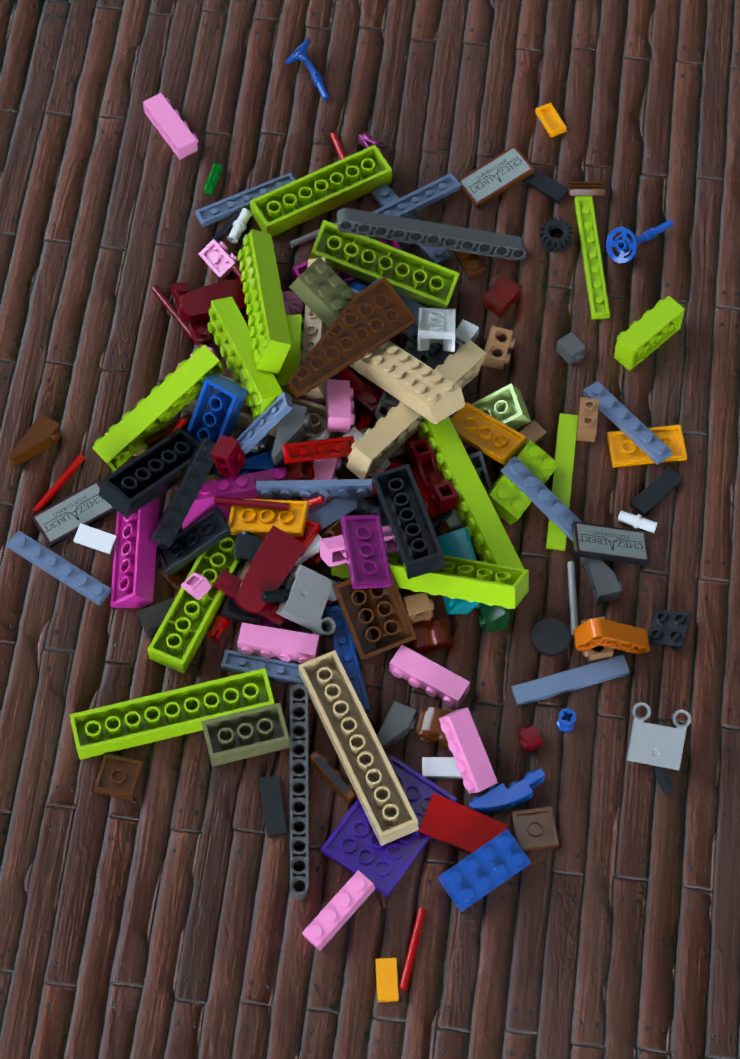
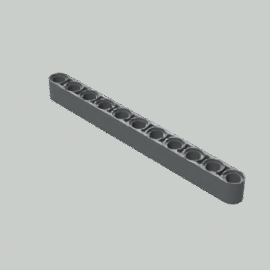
(431, 234)
(299, 799)

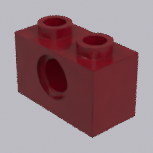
(228, 456)

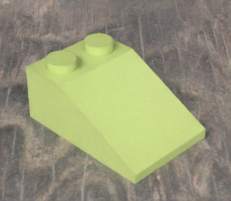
(506, 406)

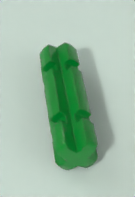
(213, 179)

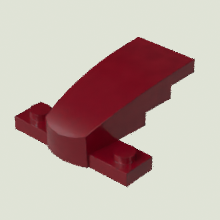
(194, 305)
(265, 573)

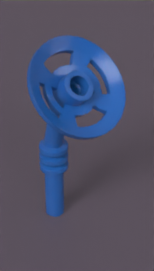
(316, 77)
(627, 244)

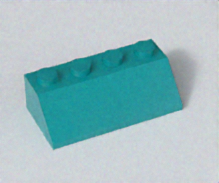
(458, 545)

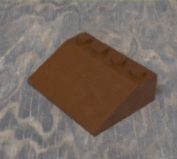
(374, 617)

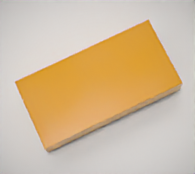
(551, 119)
(386, 980)

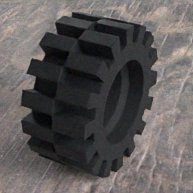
(556, 243)

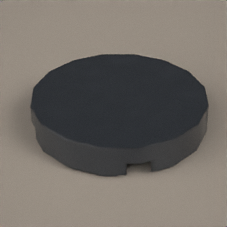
(550, 637)

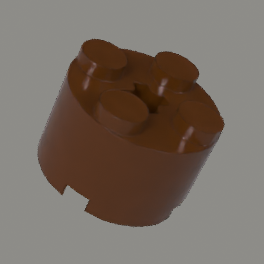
(429, 726)

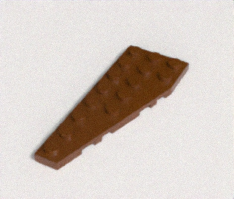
(363, 326)

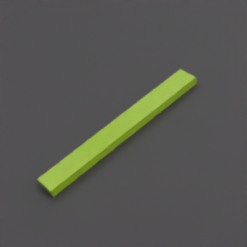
(592, 257)
(563, 474)

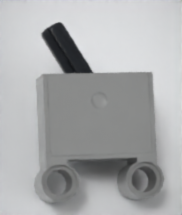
(305, 600)
(657, 744)

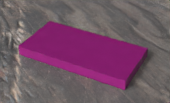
(366, 551)

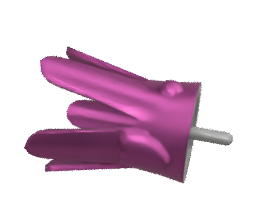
(366, 141)

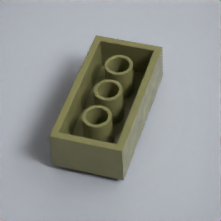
(323, 291)
(246, 734)

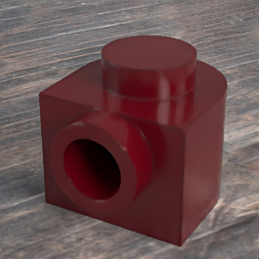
(529, 738)

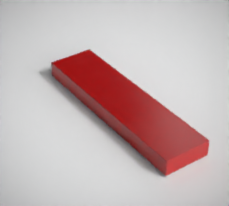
(317, 449)

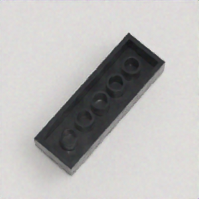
(149, 473)
(408, 521)

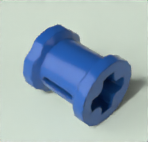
(564, 725)

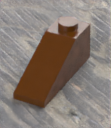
(36, 440)

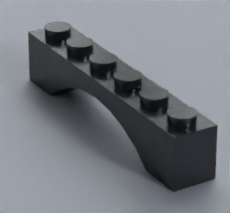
(178, 508)

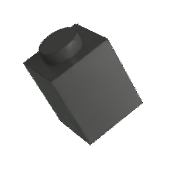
(570, 349)

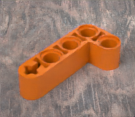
(611, 635)

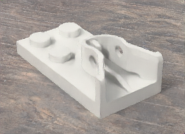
(436, 326)

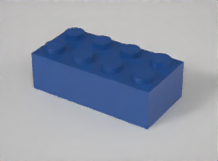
(216, 409)
(483, 870)

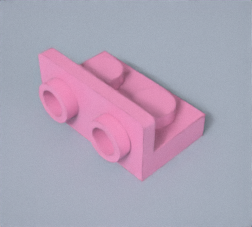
(218, 258)

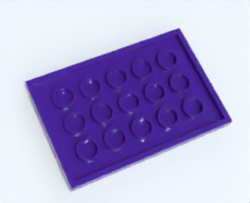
(357, 847)

